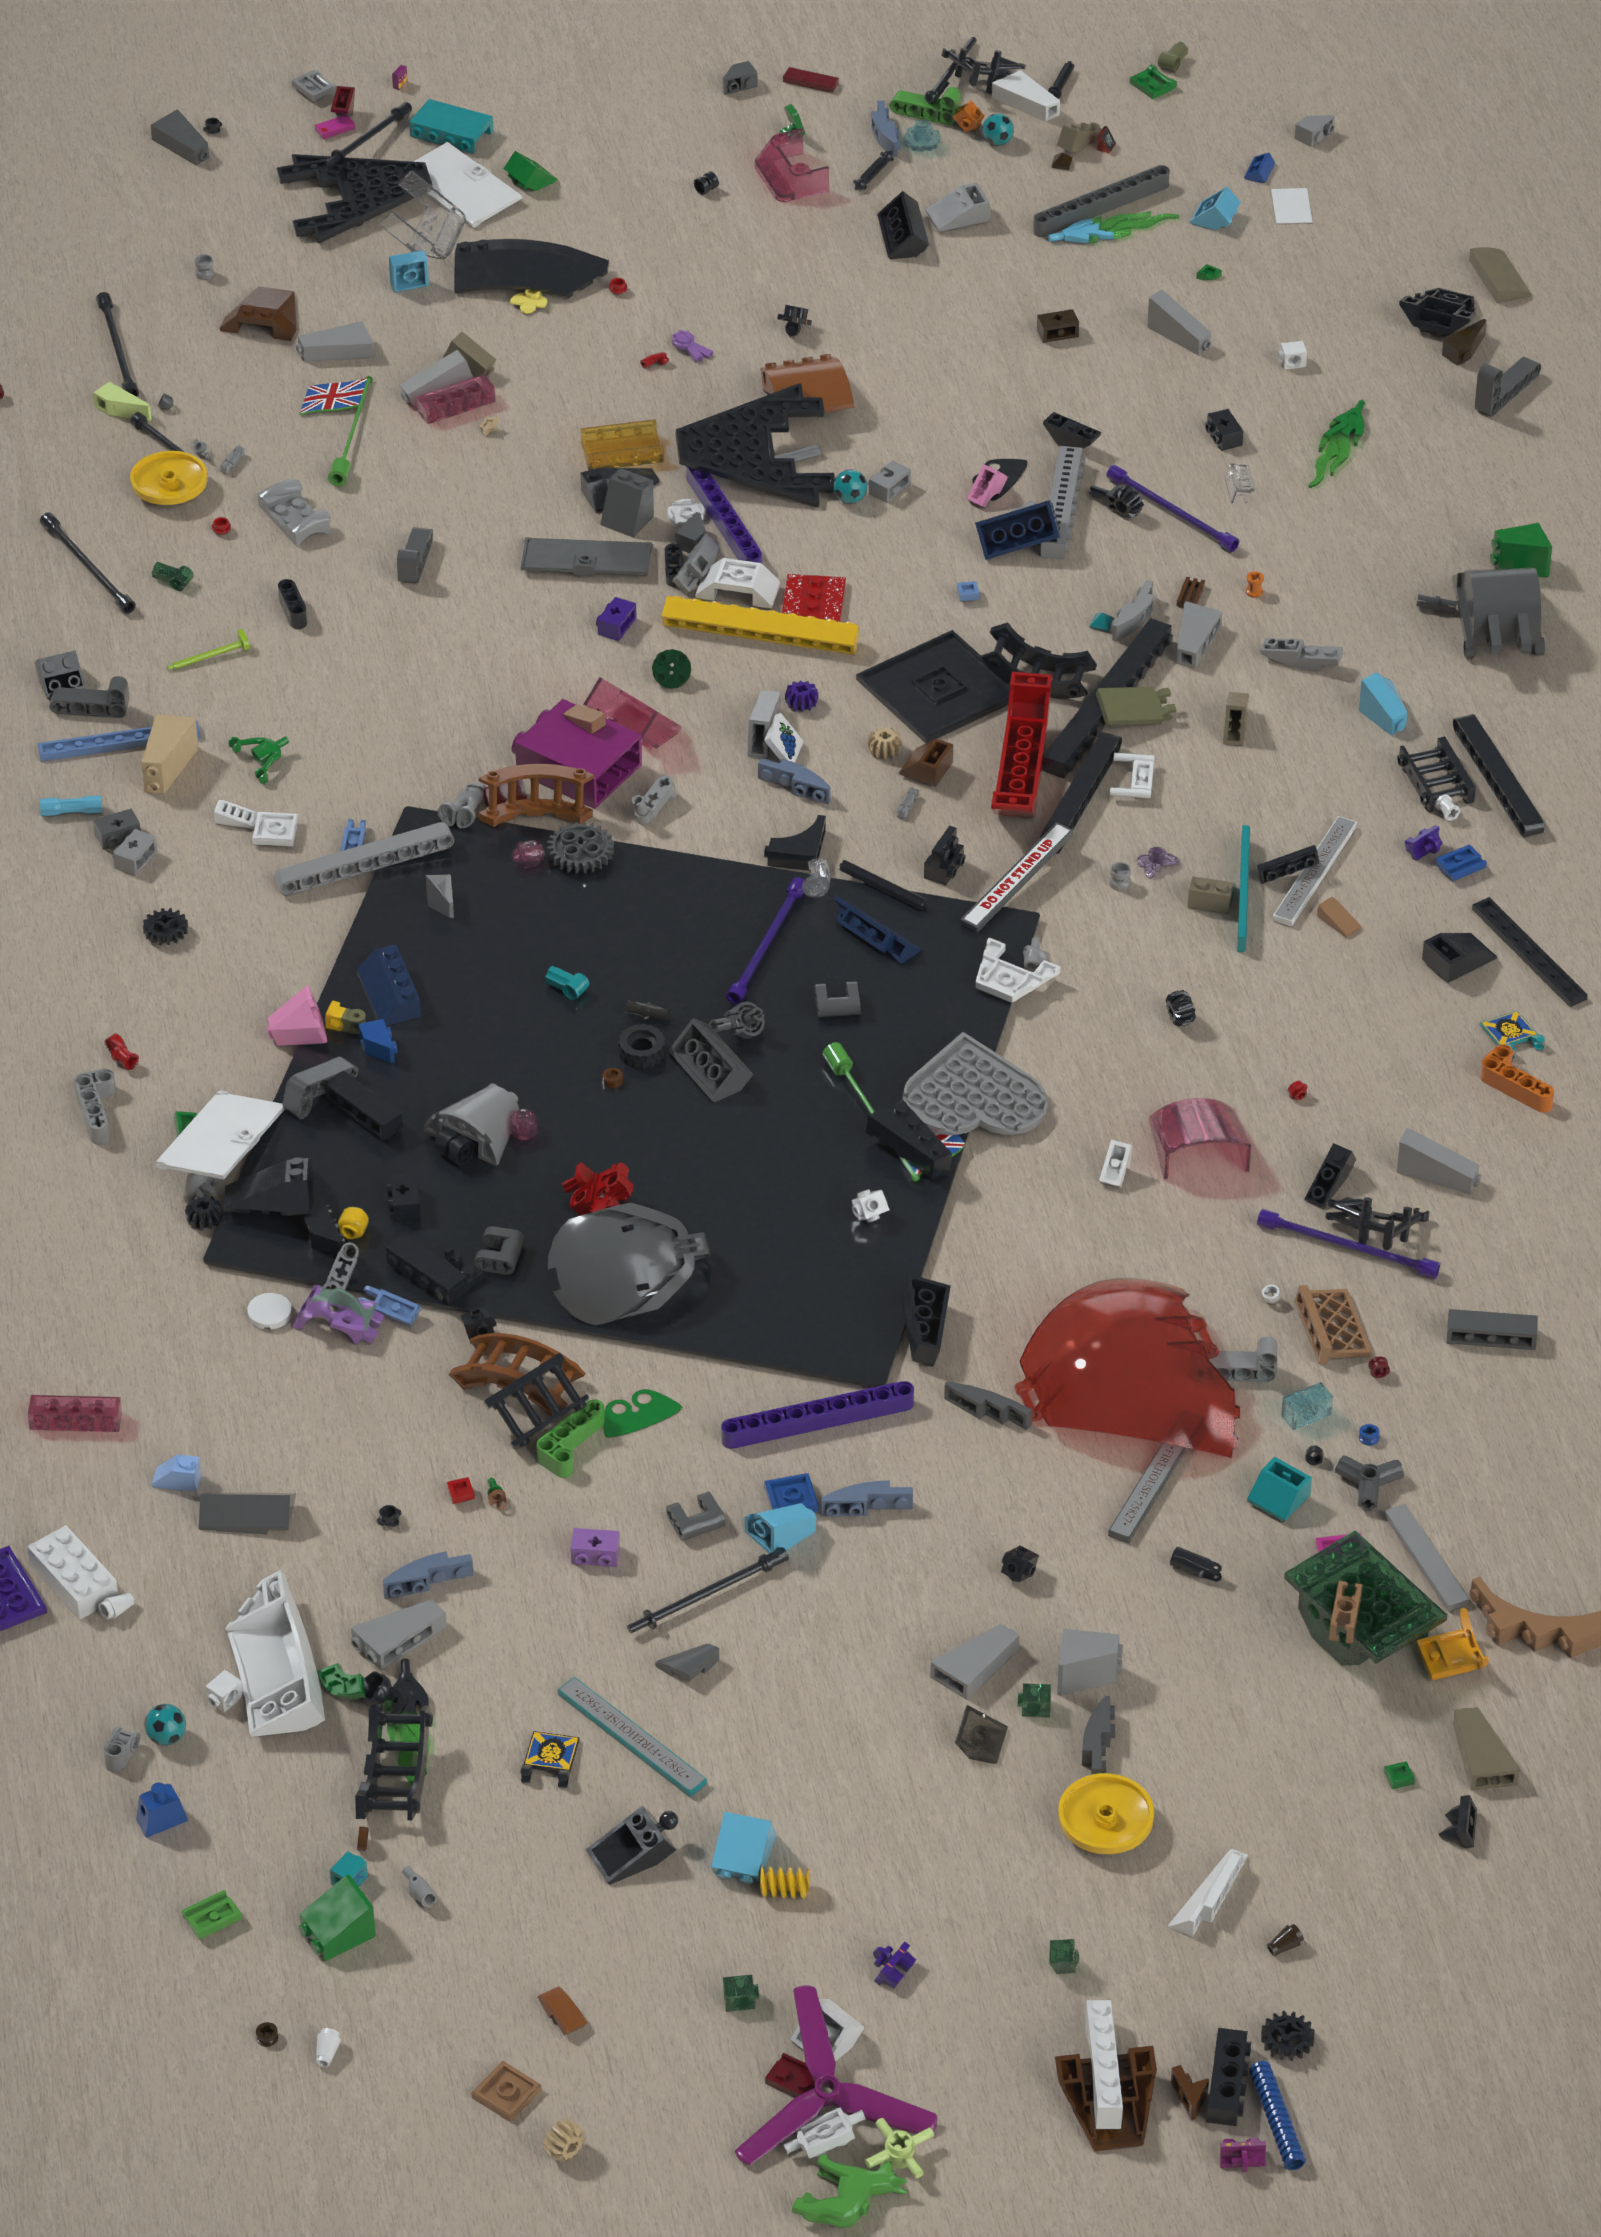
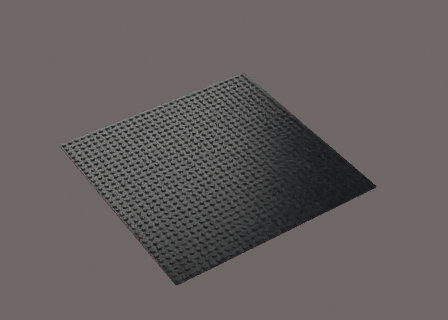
(757, 1172)

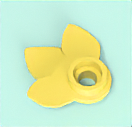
(529, 301)

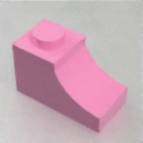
(986, 485)

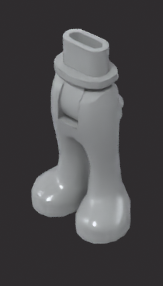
(463, 807)

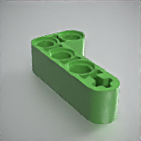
(915, 106)
(556, 1446)

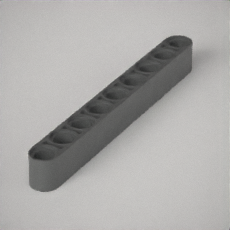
(1101, 200)

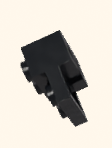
(945, 858)

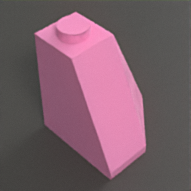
(297, 1021)

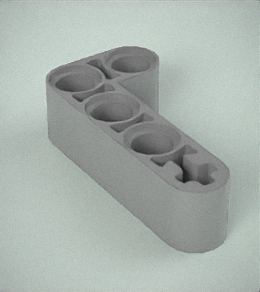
(89, 1090)
(1249, 1365)

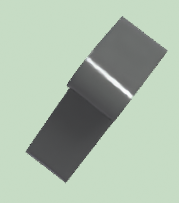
(413, 558)
(91, 702)
(311, 1083)

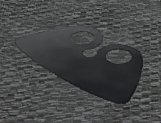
(1011, 468)

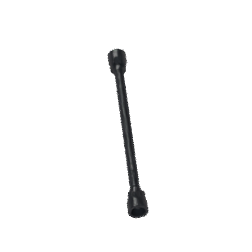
(105, 304)
(122, 601)

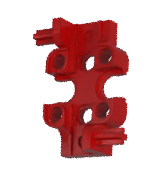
(598, 1190)

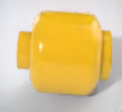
(353, 1223)

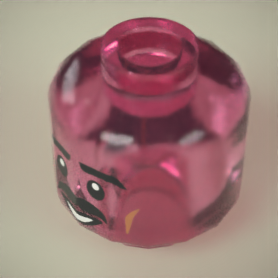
(528, 854)
(523, 1124)

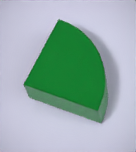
(1209, 273)

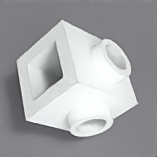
(869, 1205)

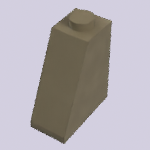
(477, 358)
(1236, 718)

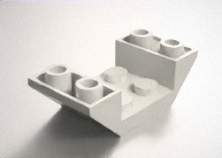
(740, 577)

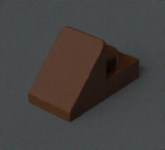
(1190, 2094)

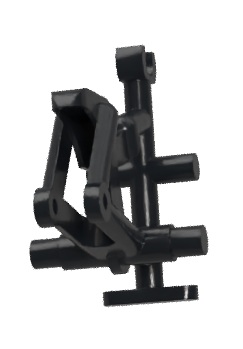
(995, 69)
(1362, 1219)

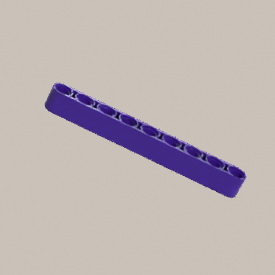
(723, 516)
(817, 1414)

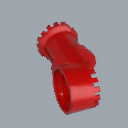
(120, 1052)

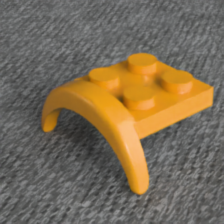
(1452, 1651)

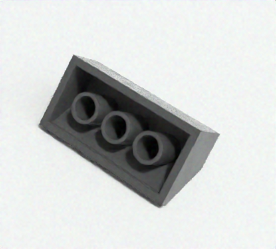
(710, 1061)

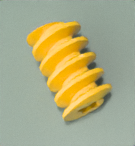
(784, 1882)

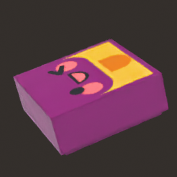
(399, 77)

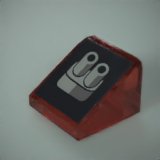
(1105, 140)

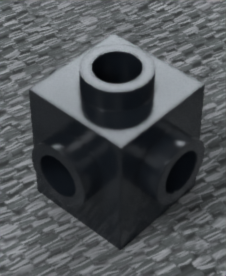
(478, 1322)
(1019, 1563)

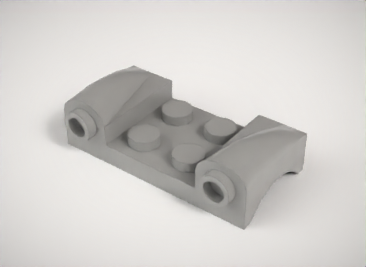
(291, 512)

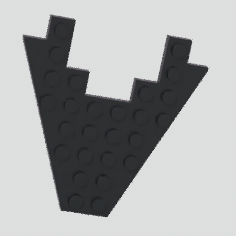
(365, 188)
(741, 448)

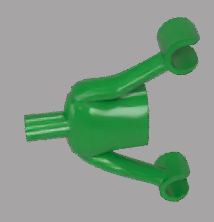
(264, 753)

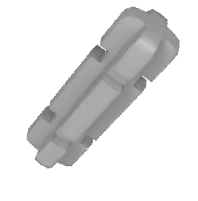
(232, 459)
(907, 803)

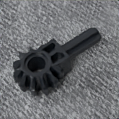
(1120, 499)

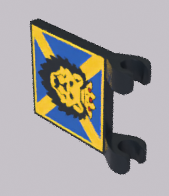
(552, 1754)

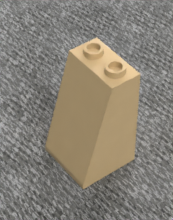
(168, 751)

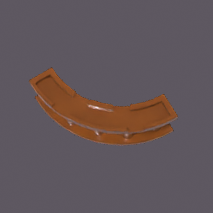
(534, 805)
(479, 1374)

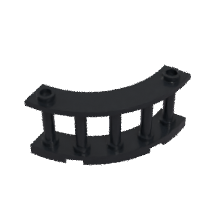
(1039, 659)
(373, 1768)

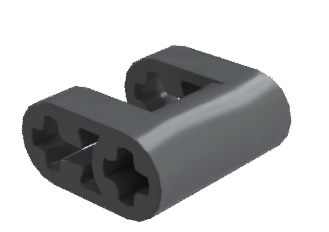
(838, 1005)
(508, 1255)
(698, 1524)

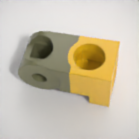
(344, 1019)

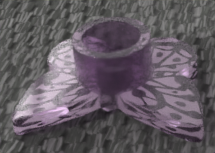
(1156, 857)

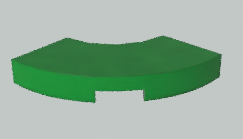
(341, 1684)

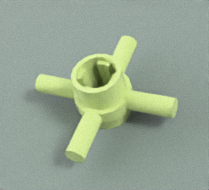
(899, 2148)

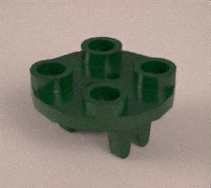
(681, 669)

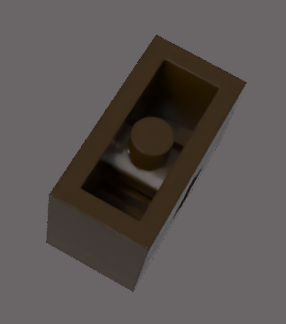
(1058, 326)

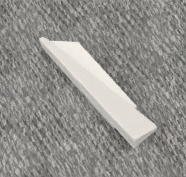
(1210, 1895)

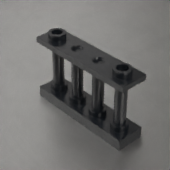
(1448, 763)
(517, 1390)

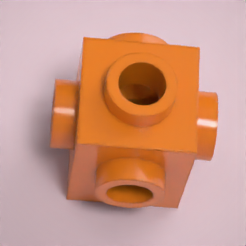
(969, 116)

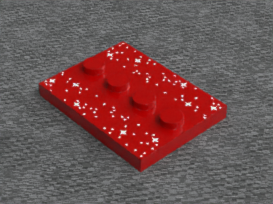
(814, 596)

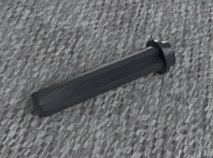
(1061, 80)

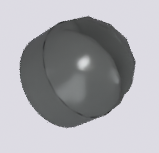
(165, 402)

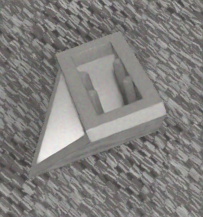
(440, 894)

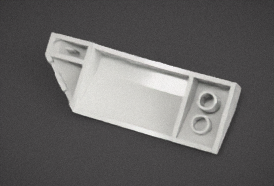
(275, 1662)

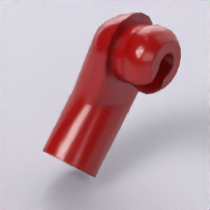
(653, 358)

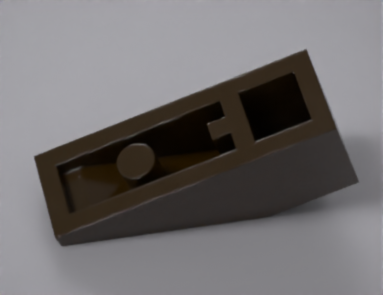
(1464, 343)

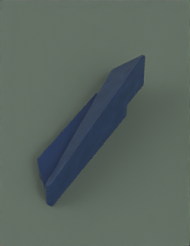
(874, 931)

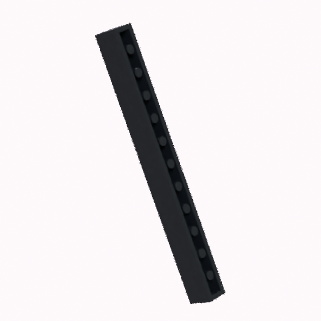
(1089, 720)

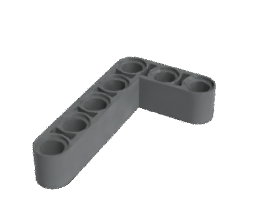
(1498, 389)

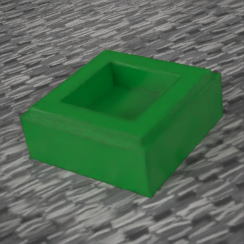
(1399, 1775)

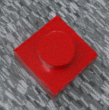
(460, 1490)

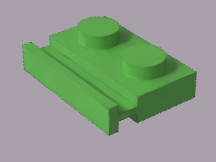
(211, 1914)

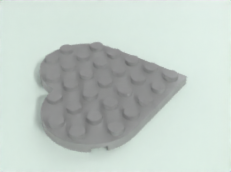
(975, 1088)

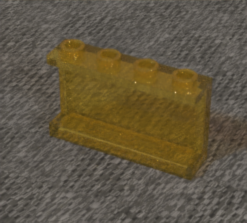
(622, 445)

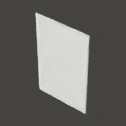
(1291, 206)

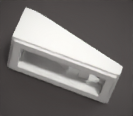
(229, 814)

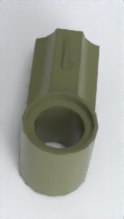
(1171, 59)

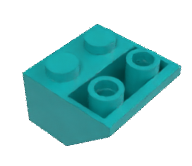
(1280, 1489)

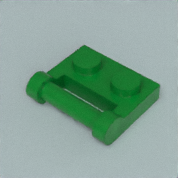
(1151, 87)

